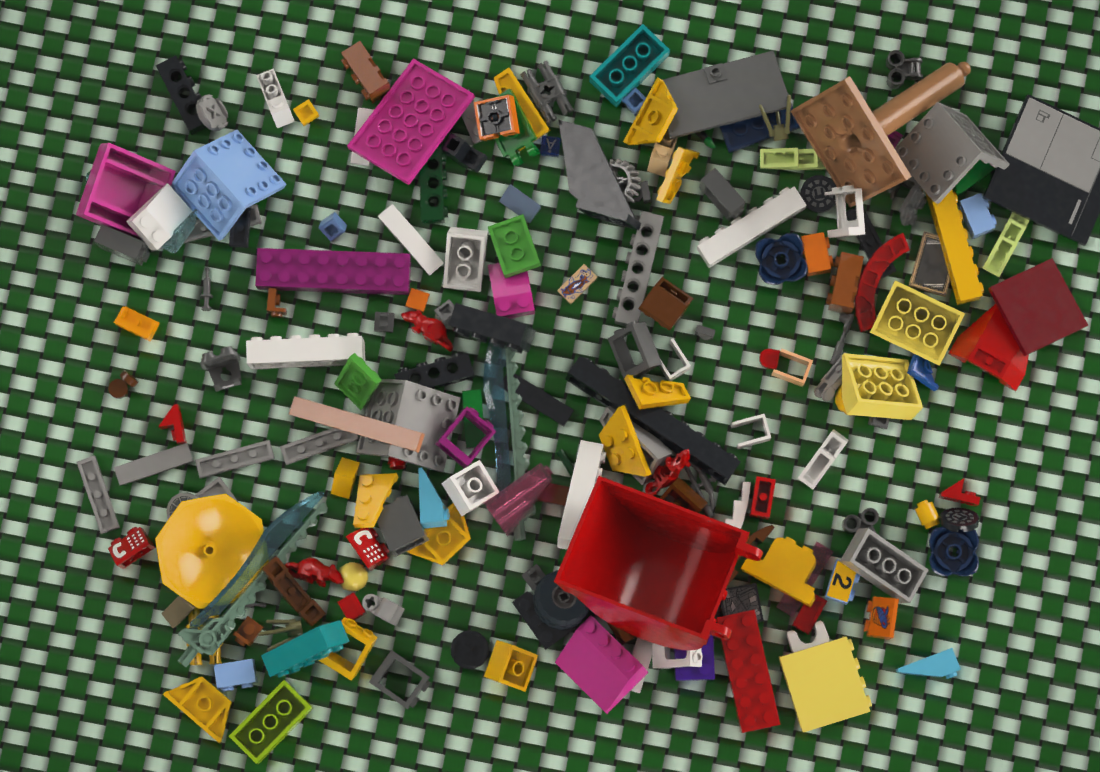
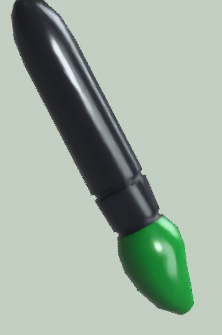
(707, 140)

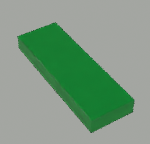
(472, 399)

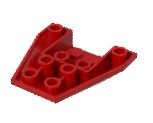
(992, 348)

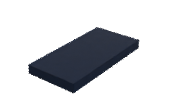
(752, 130)

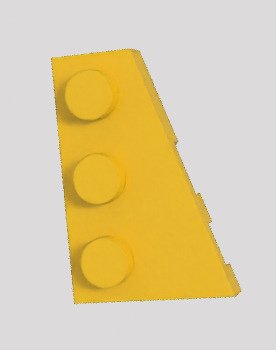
(679, 167)
(656, 394)

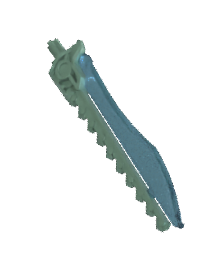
(495, 398)
(216, 630)

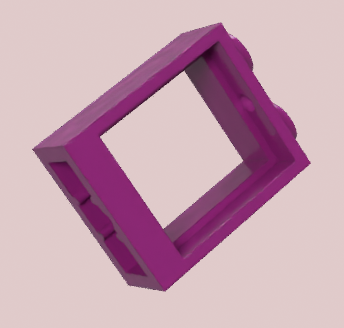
(453, 451)

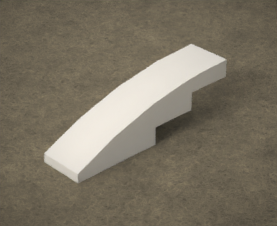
(410, 239)
(740, 507)

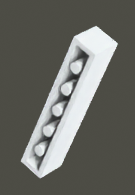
(751, 227)
(583, 480)

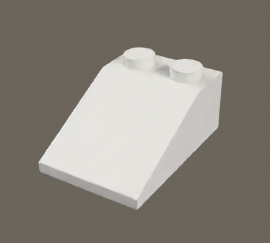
(159, 217)
(465, 259)

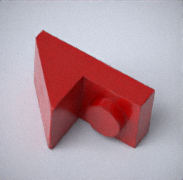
(175, 420)
(955, 494)

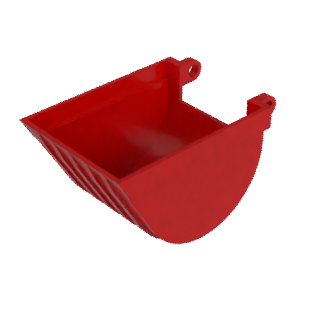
(652, 566)

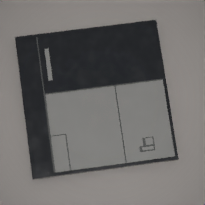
(1050, 171)

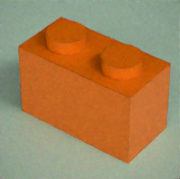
(816, 254)

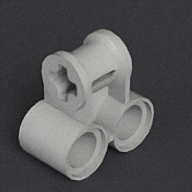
(383, 608)

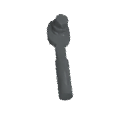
(847, 320)

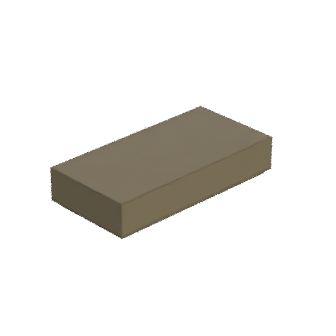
(177, 611)

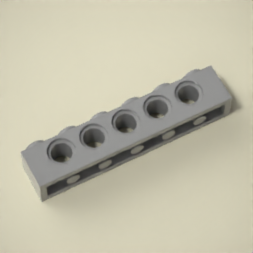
(653, 223)

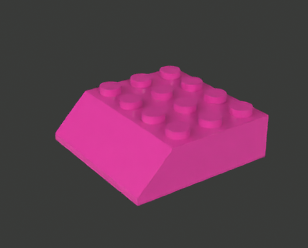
(120, 187)

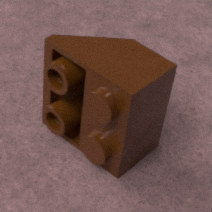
(665, 303)

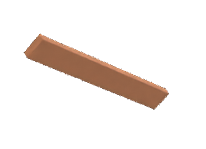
(356, 424)

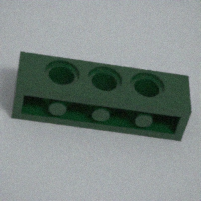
(428, 213)

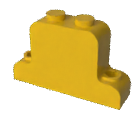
(785, 569)

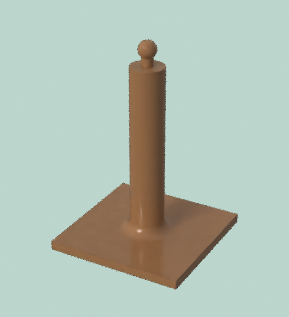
(855, 139)

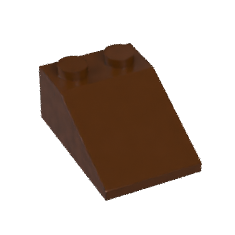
(684, 496)

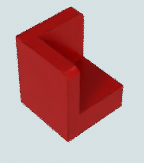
(352, 607)

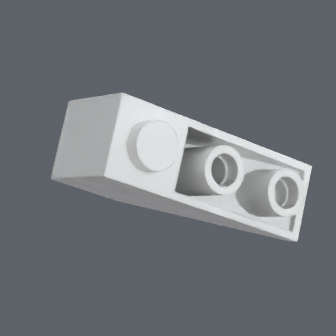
(275, 98)

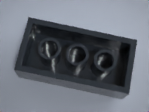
(492, 327)

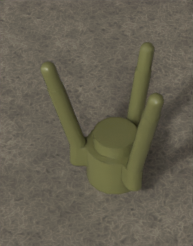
(780, 130)
(293, 629)

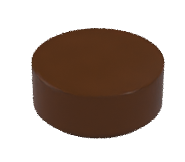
(128, 378)
(118, 388)

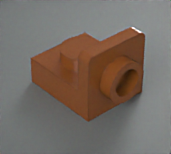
(274, 300)
(247, 632)

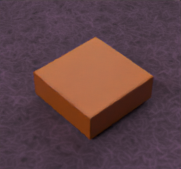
(417, 300)

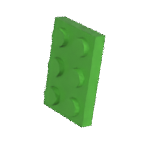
(514, 246)
(358, 381)

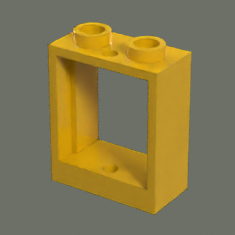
(341, 664)

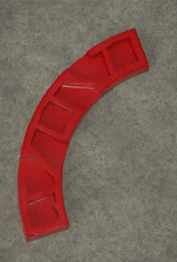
(871, 276)

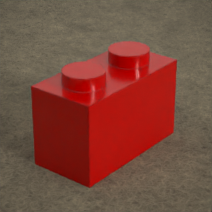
(762, 497)

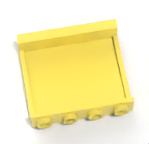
(825, 684)

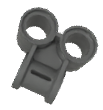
(903, 70)
(861, 523)

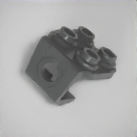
(913, 201)
(228, 358)

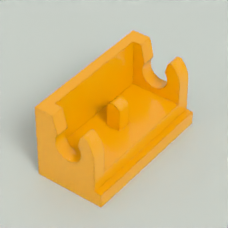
(136, 323)

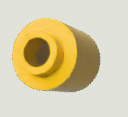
(927, 514)

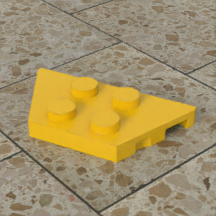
(653, 116)
(623, 445)
(444, 541)
(203, 705)

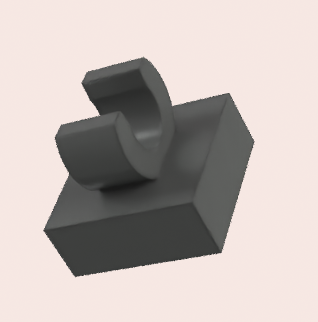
(644, 193)
(384, 322)
(533, 576)

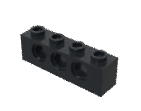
(168, 70)
(441, 364)

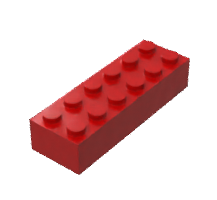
(748, 672)

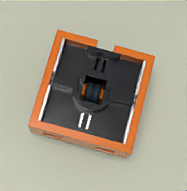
(496, 117)

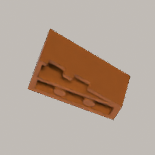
(365, 72)
(844, 283)

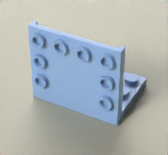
(225, 181)

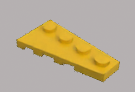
(507, 80)

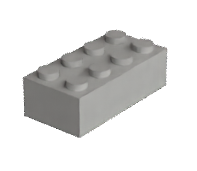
(884, 565)

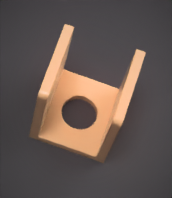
(800, 382)

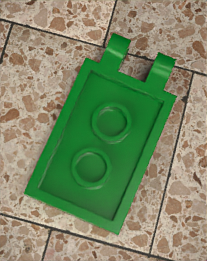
(510, 144)

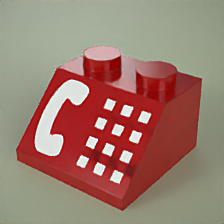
(131, 547)
(368, 547)

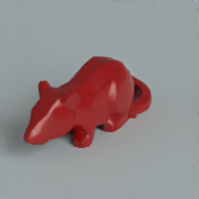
(431, 328)
(667, 474)
(313, 570)

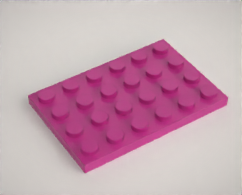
(411, 121)

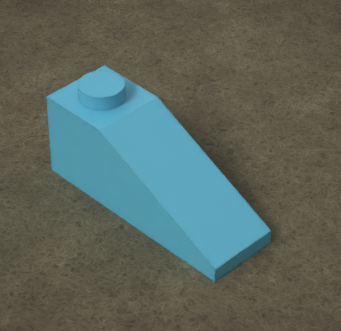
(432, 509)
(937, 665)

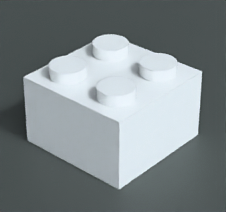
(470, 488)

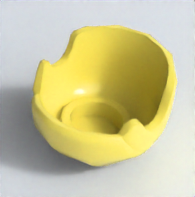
(354, 576)

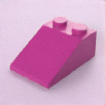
(511, 295)

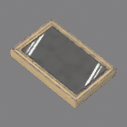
(930, 268)

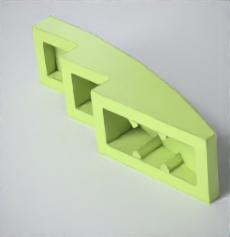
(790, 159)
(1005, 244)

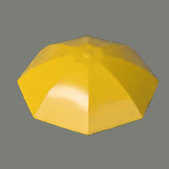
(206, 547)

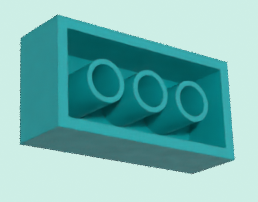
(629, 65)
(305, 649)

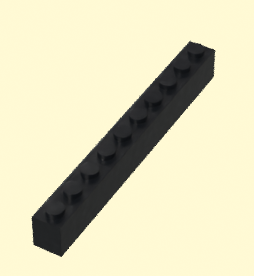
(658, 422)

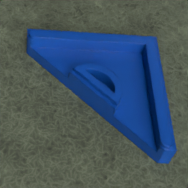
(922, 371)

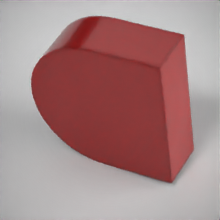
(769, 358)

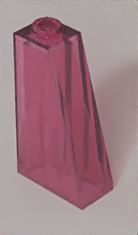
(519, 497)

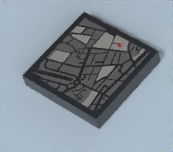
(742, 599)

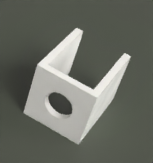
(685, 362)
(762, 418)

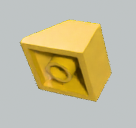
(511, 665)

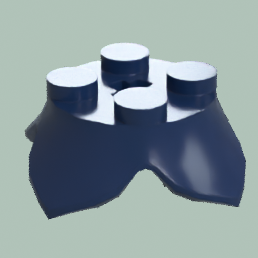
(787, 246)
(966, 544)

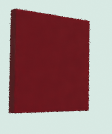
(1038, 307)

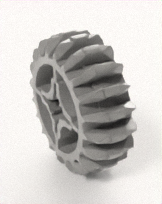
(630, 183)

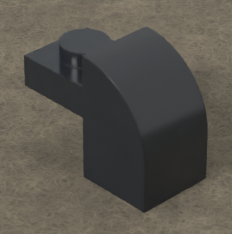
(463, 153)

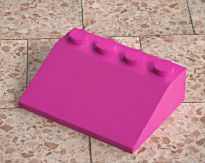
(600, 665)

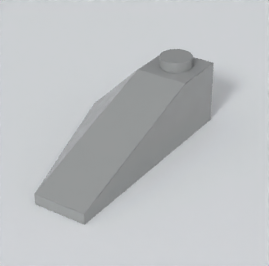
(652, 447)

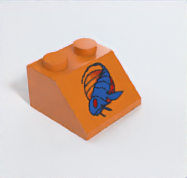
(881, 617)

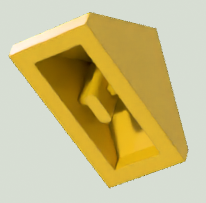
(345, 478)

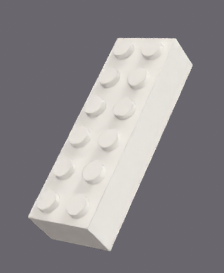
(303, 351)

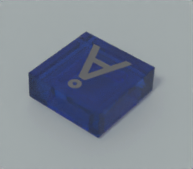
(550, 146)

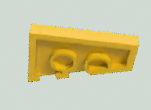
(371, 495)

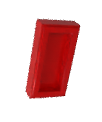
(808, 615)

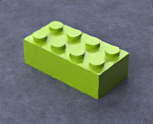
(271, 722)

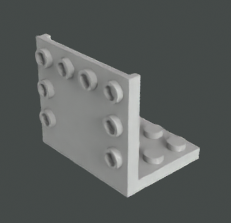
(944, 150)
(416, 409)

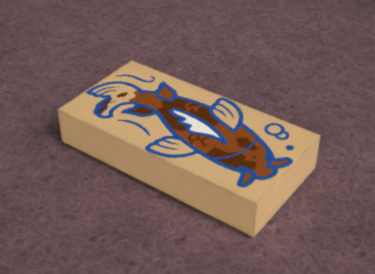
(577, 284)

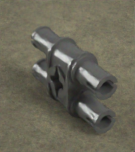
(552, 84)

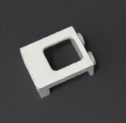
(845, 227)
(662, 660)

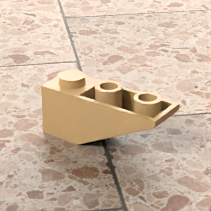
(662, 155)

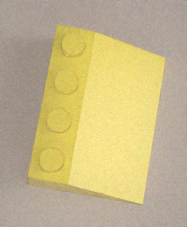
(917, 322)
(879, 387)

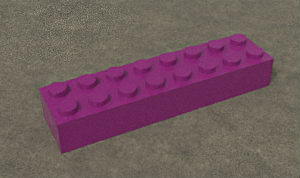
(333, 271)

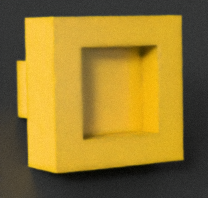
(306, 112)

